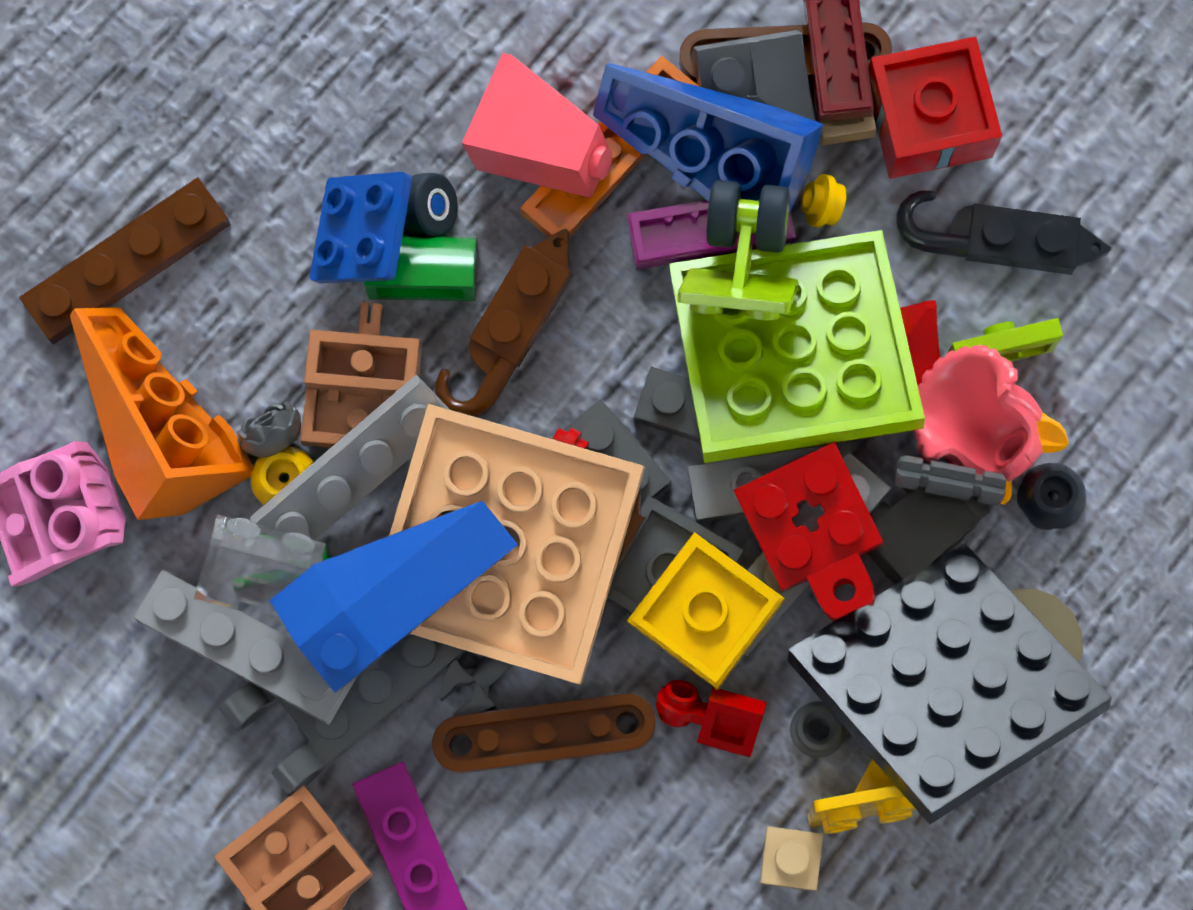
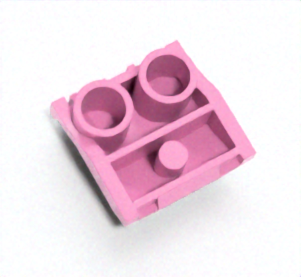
(57, 511)

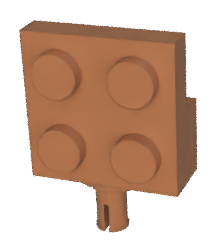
(353, 376)
(295, 859)

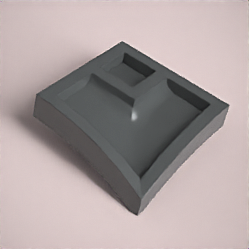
(759, 69)

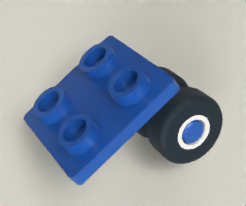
(366, 221)

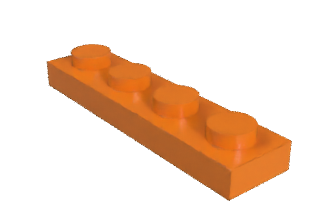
(556, 210)

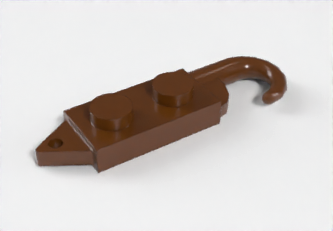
(513, 321)

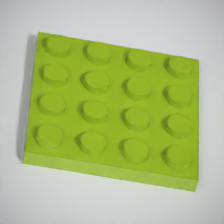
(813, 375)

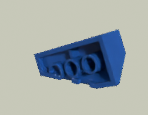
(708, 133)

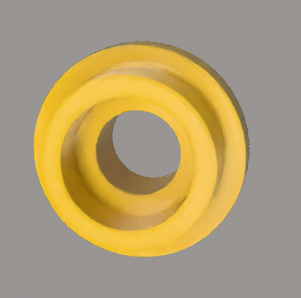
(823, 201)

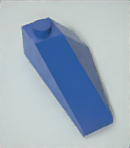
(374, 596)

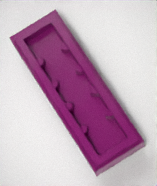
(677, 235)
(408, 841)

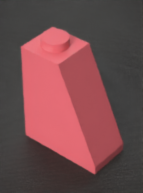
(535, 134)

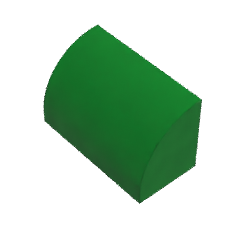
(431, 271)

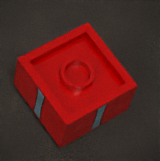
(933, 107)

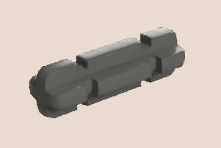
(950, 480)

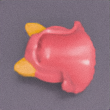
(983, 417)

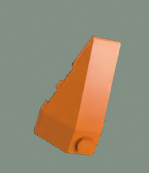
(155, 433)

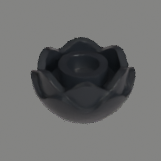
(1048, 513)

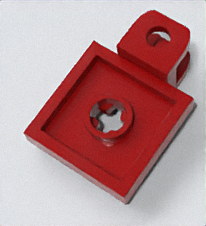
(823, 556)

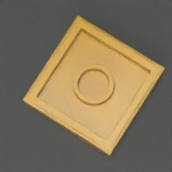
(706, 611)

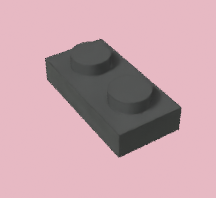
(667, 404)

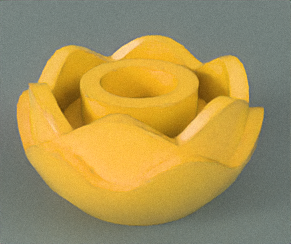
(267, 471)

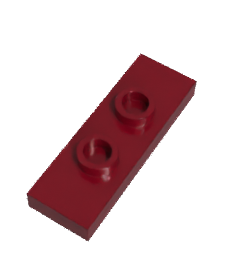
(838, 59)

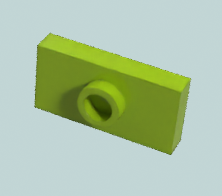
(1017, 342)

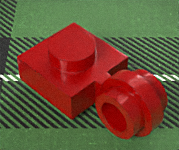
(726, 722)

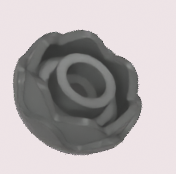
(270, 432)

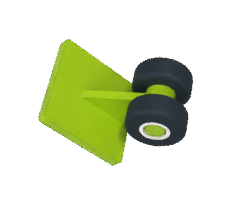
(757, 294)

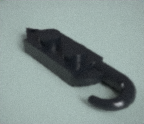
(1004, 236)

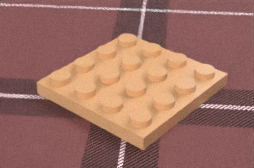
(562, 510)

